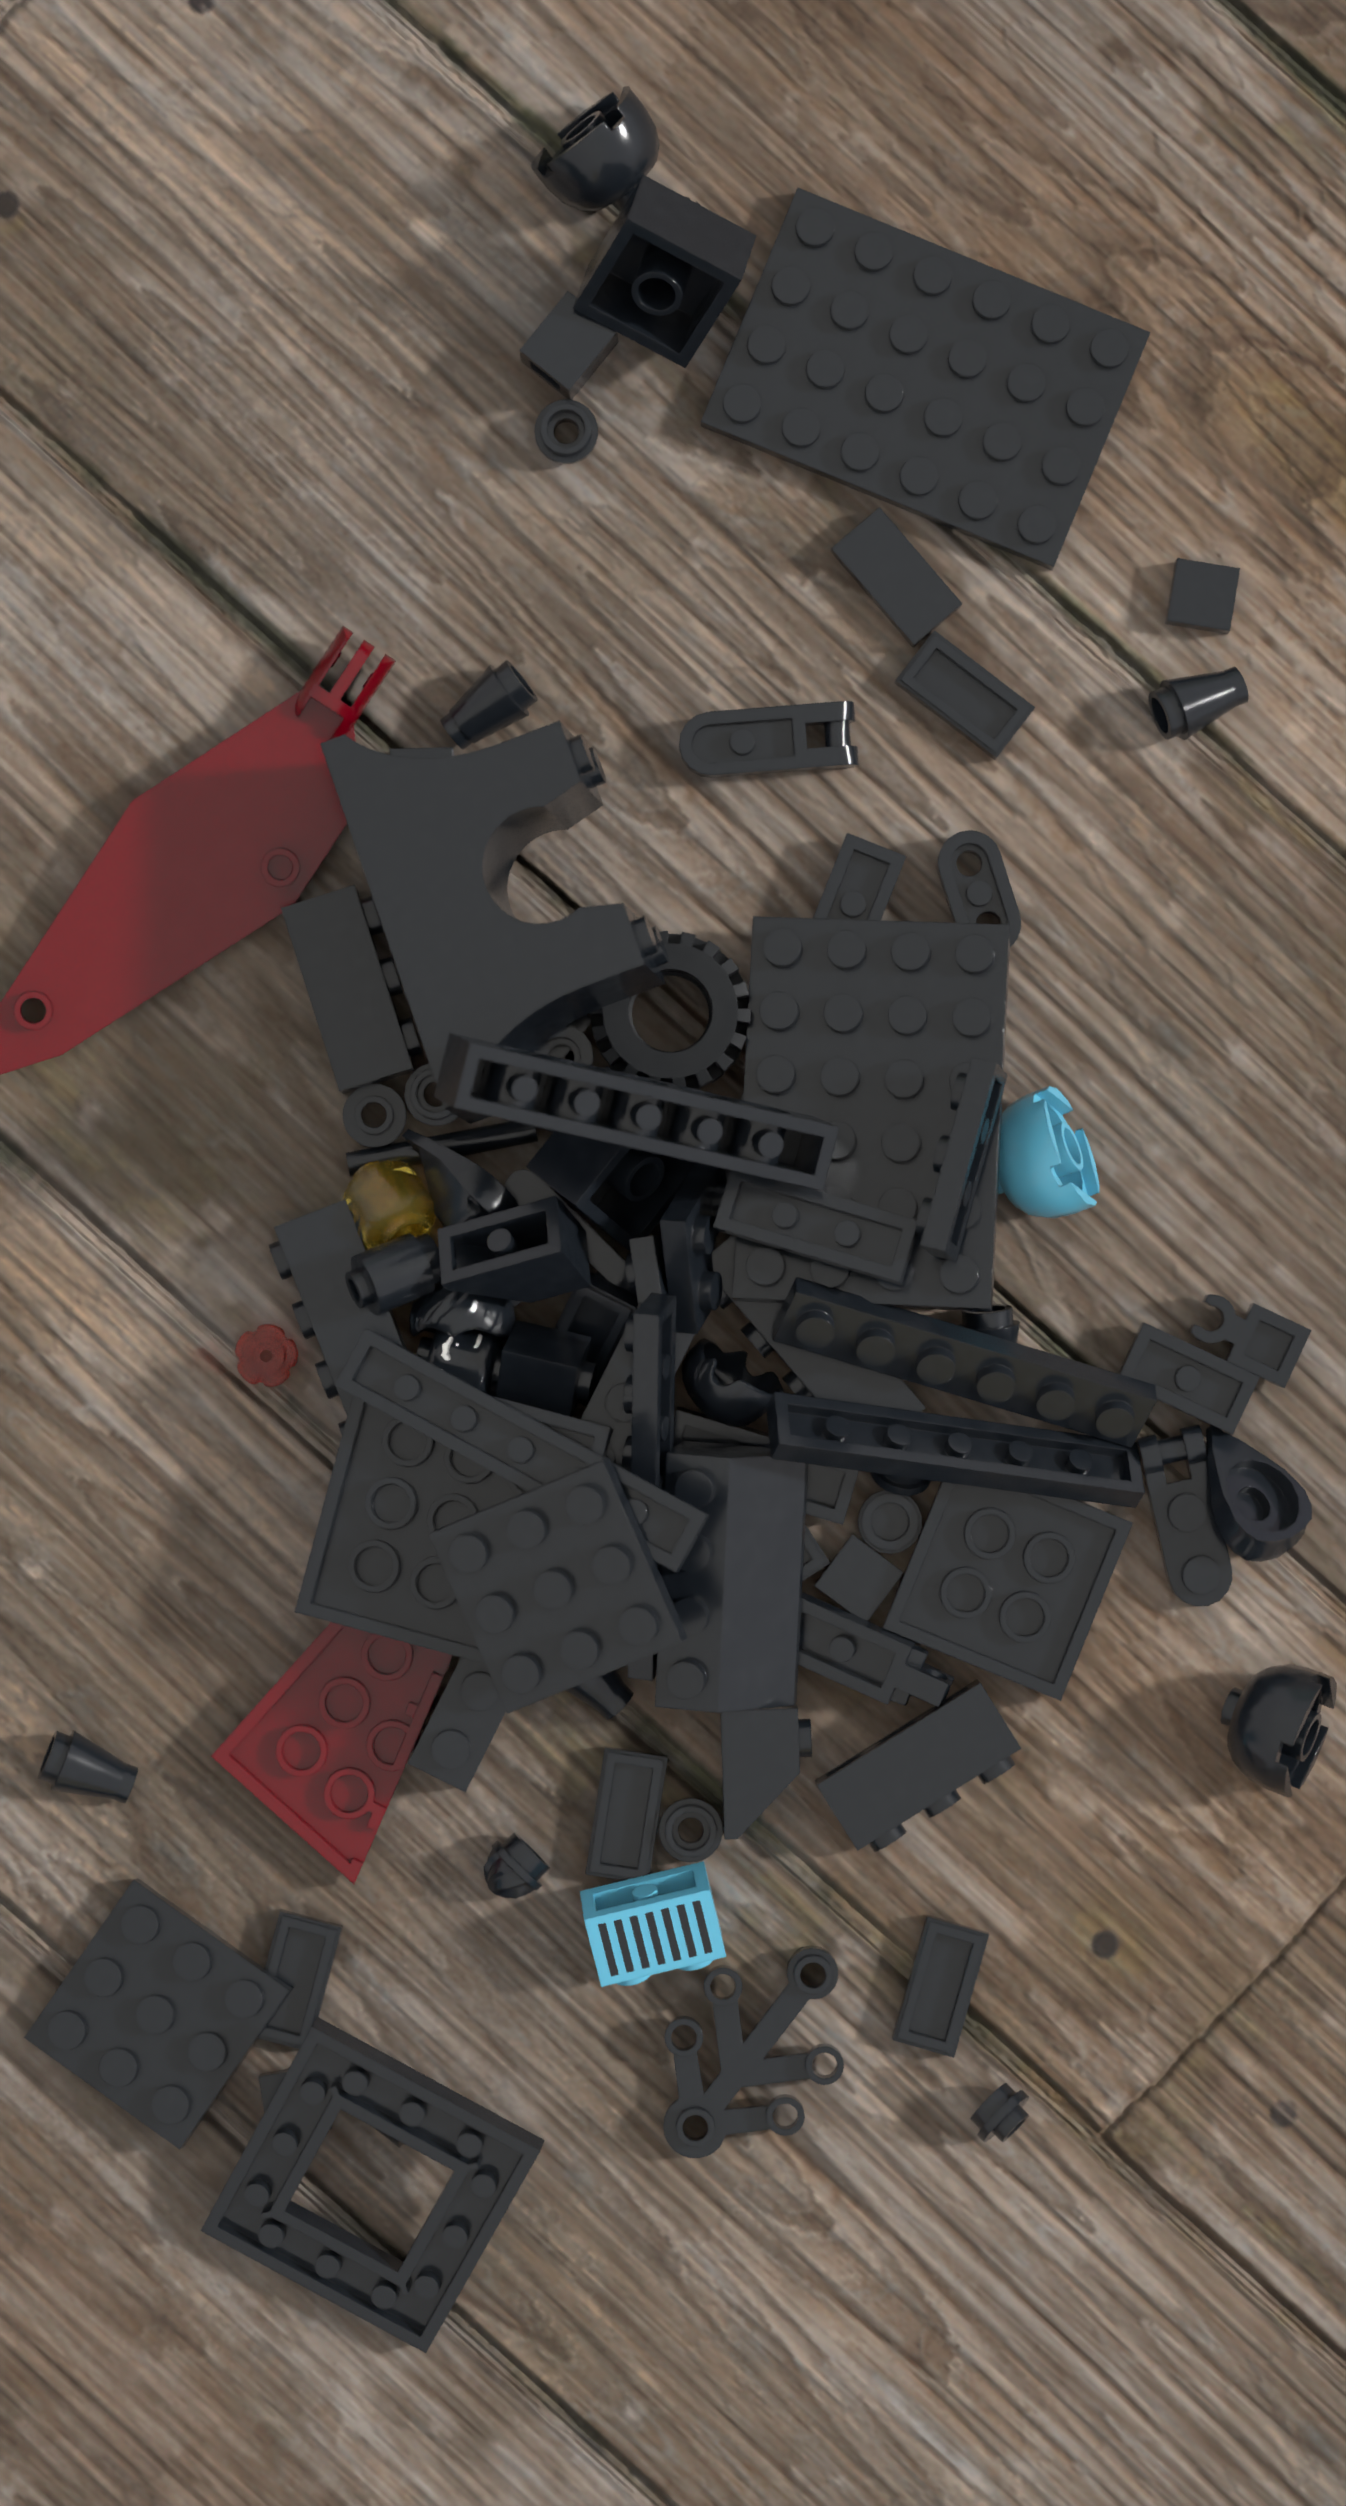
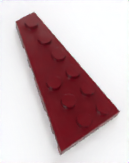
(337, 1738)

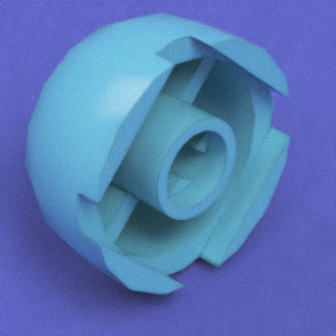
(1042, 1161)

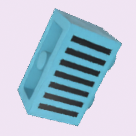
(652, 1925)

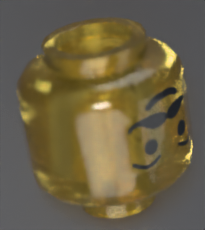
(389, 1202)

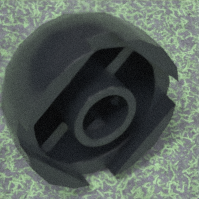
(601, 154)
(1278, 1725)

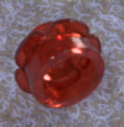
(283, 1355)

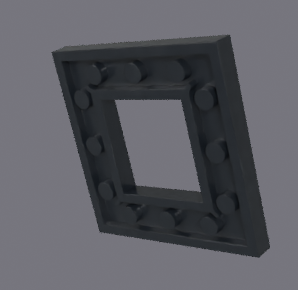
(395, 2295)

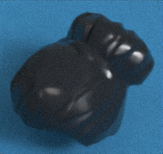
(461, 1312)

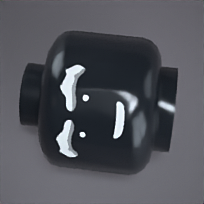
(469, 1356)

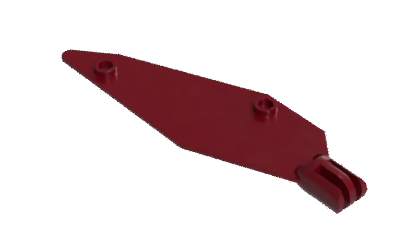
(191, 868)

